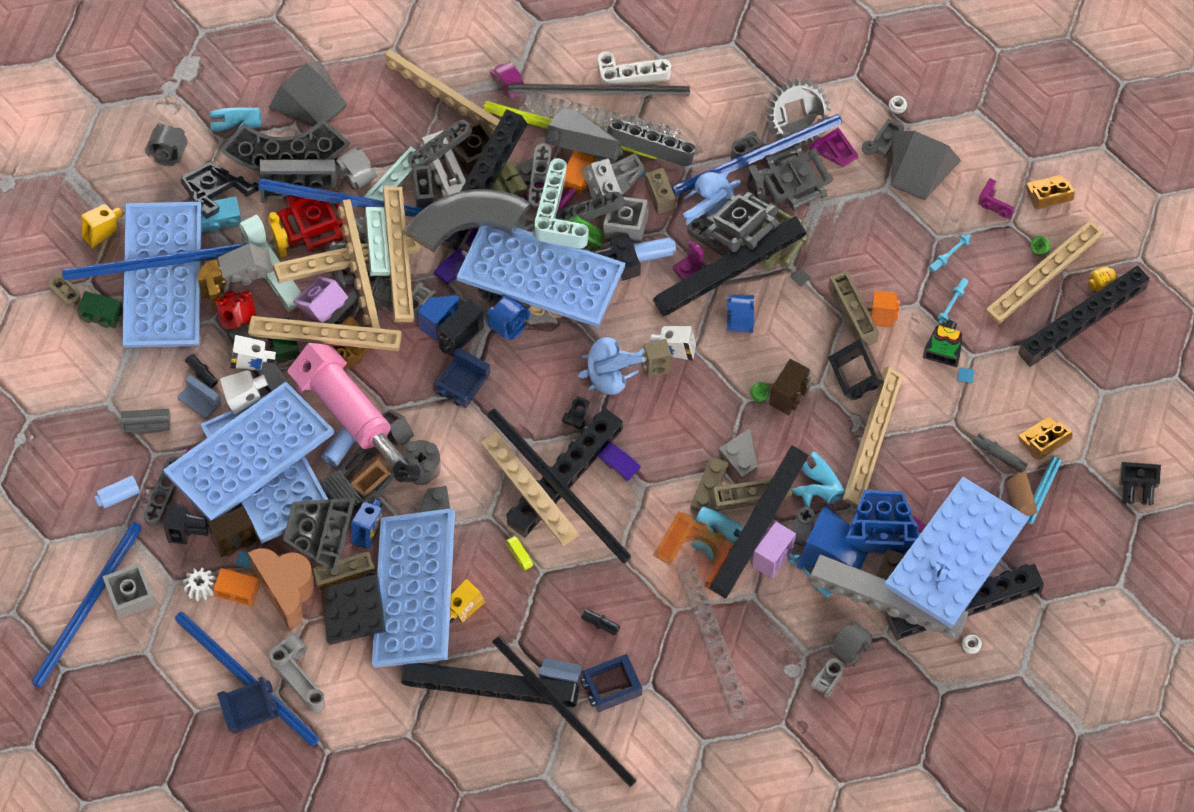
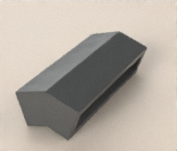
(145, 420)

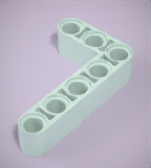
(548, 228)
(254, 233)

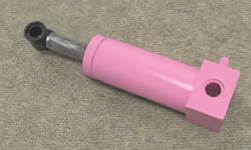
(321, 370)

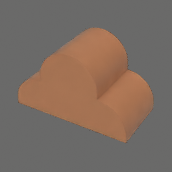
(286, 581)

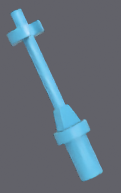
(942, 259)
(958, 292)
(824, 591)

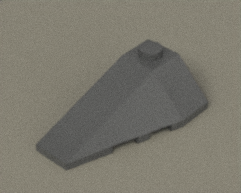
(576, 132)

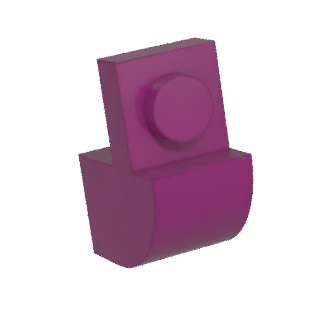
(507, 74)

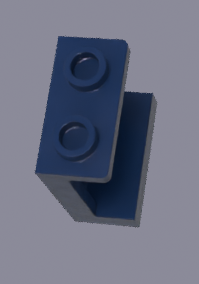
(462, 378)
(248, 706)

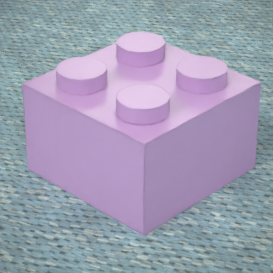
(320, 299)
(773, 549)

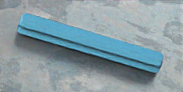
(1044, 485)

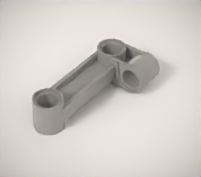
(292, 649)

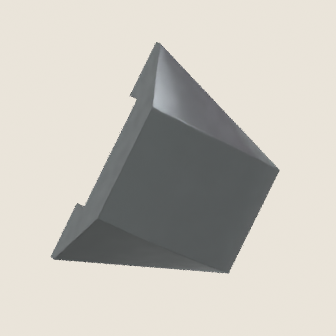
(309, 95)
(920, 163)
(320, 529)

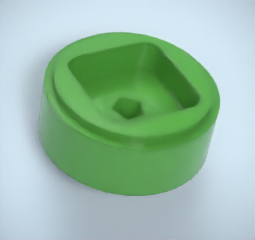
(1040, 245)
(759, 391)

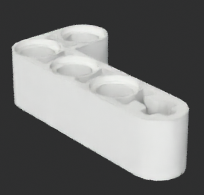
(658, 71)

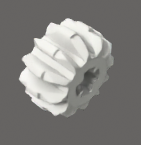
(194, 580)

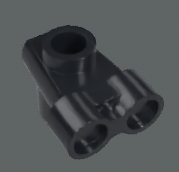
(576, 417)

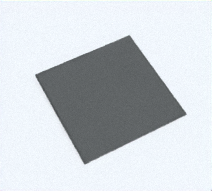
(800, 277)

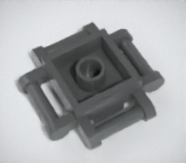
(795, 177)
(743, 220)

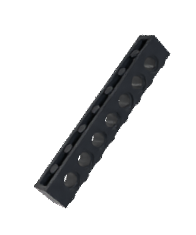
(491, 162)
(1083, 316)
(606, 421)
(1027, 573)

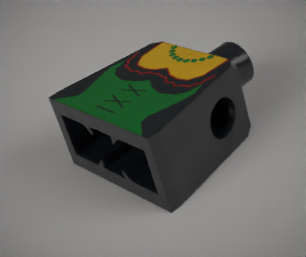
(944, 345)

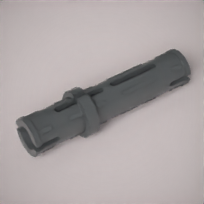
(1000, 453)

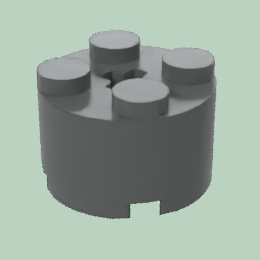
(166, 145)
(428, 454)
(851, 644)

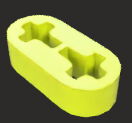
(519, 553)

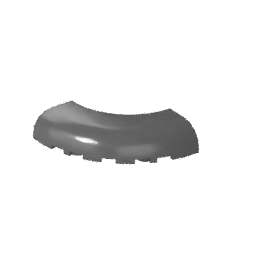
(250, 146)
(466, 211)

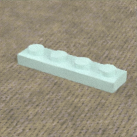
(394, 176)
(377, 241)

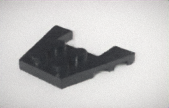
(211, 181)

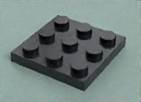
(353, 609)

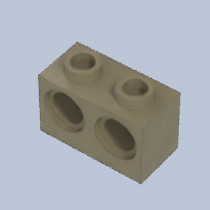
(660, 191)
(657, 358)

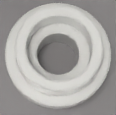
(897, 100)
(971, 639)

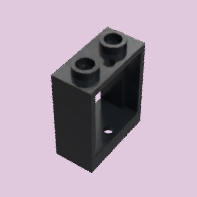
(460, 328)
(848, 354)

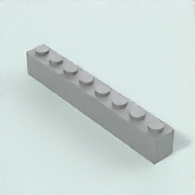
(871, 591)

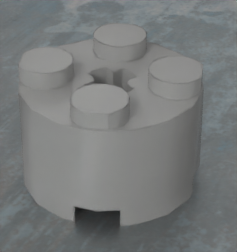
(356, 167)

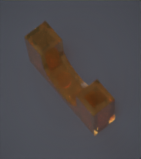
(685, 529)

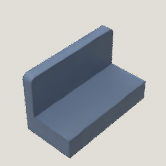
(199, 397)
(560, 671)

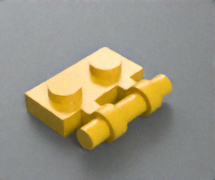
(278, 234)

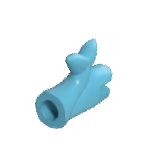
(235, 116)
(831, 488)
(723, 525)

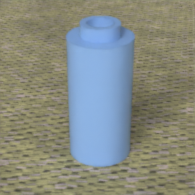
(655, 249)
(338, 448)
(117, 492)

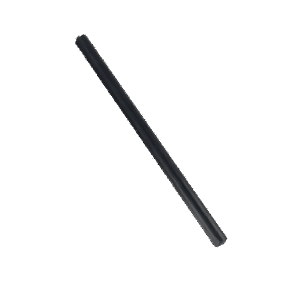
(561, 488)

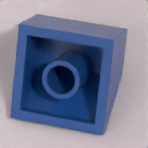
(436, 312)

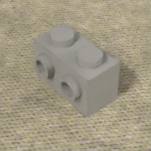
(600, 178)

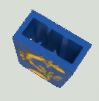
(366, 524)

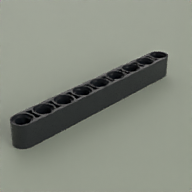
(728, 267)
(758, 522)
(485, 683)

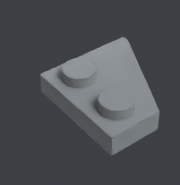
(627, 172)
(740, 454)

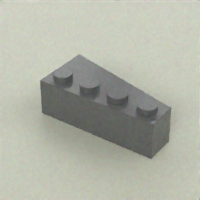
(307, 173)

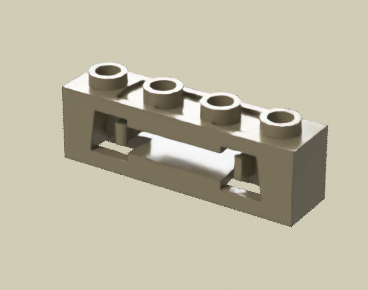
(853, 308)
(739, 495)

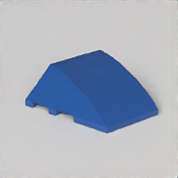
(882, 523)
(829, 540)

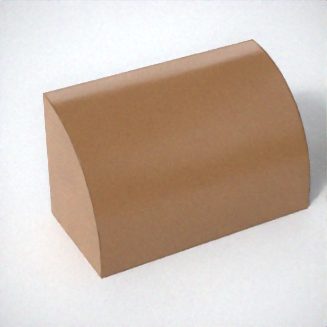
(371, 474)
(1021, 494)

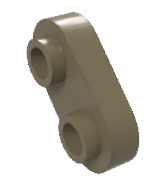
(65, 291)

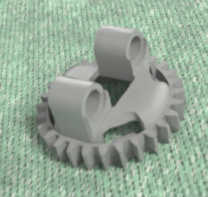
(811, 103)

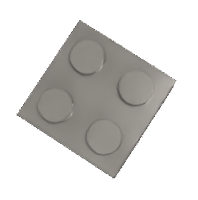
(627, 220)
(245, 264)
(129, 591)

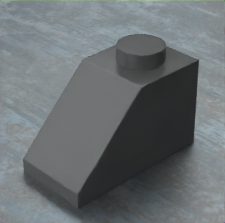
(400, 430)

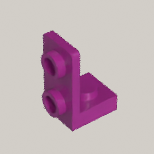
(988, 201)
(691, 263)

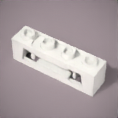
(440, 175)

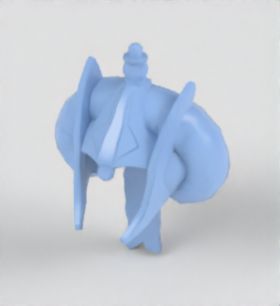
(715, 190)
(604, 366)

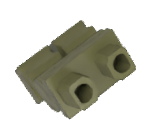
(515, 185)

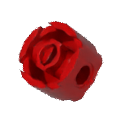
(235, 309)

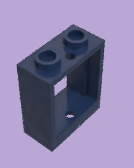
(602, 704)

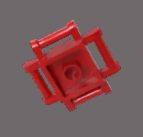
(312, 219)

